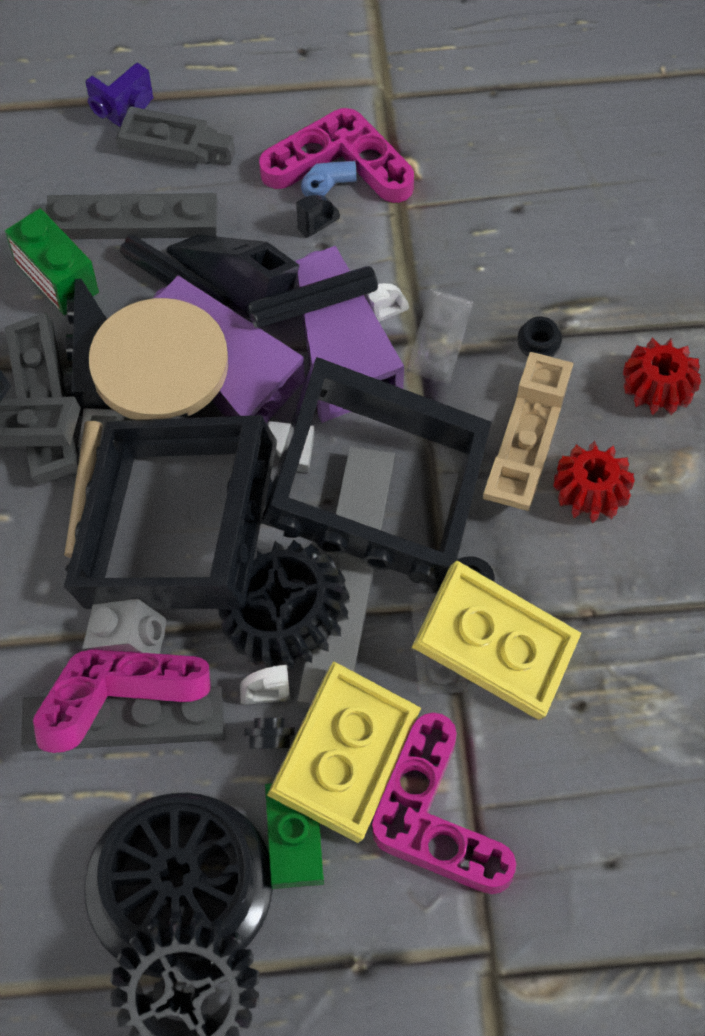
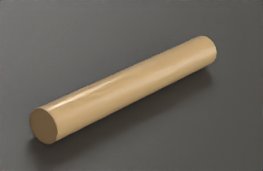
(87, 460)

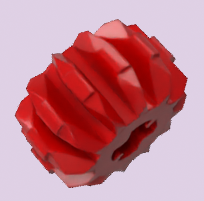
(661, 376)
(611, 480)

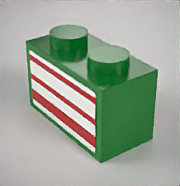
(50, 258)

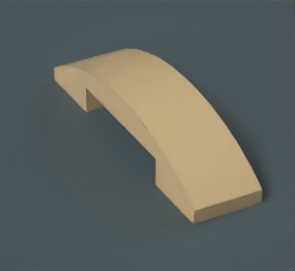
(529, 432)

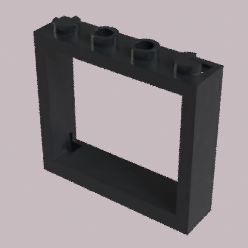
(397, 409)
(240, 525)

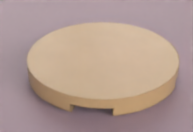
(158, 359)

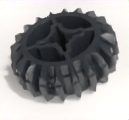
(305, 617)
(224, 963)

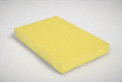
(497, 640)
(344, 752)

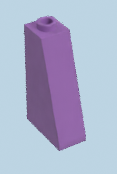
(345, 331)
(260, 367)

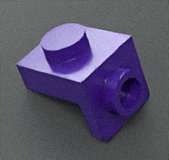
(127, 91)

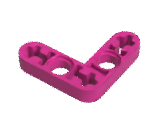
(346, 144)
(104, 673)
(424, 826)

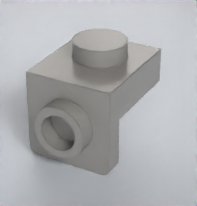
(125, 627)

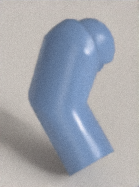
(326, 175)

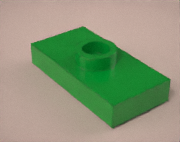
(293, 846)

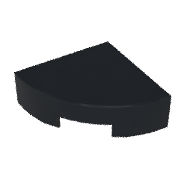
(315, 214)

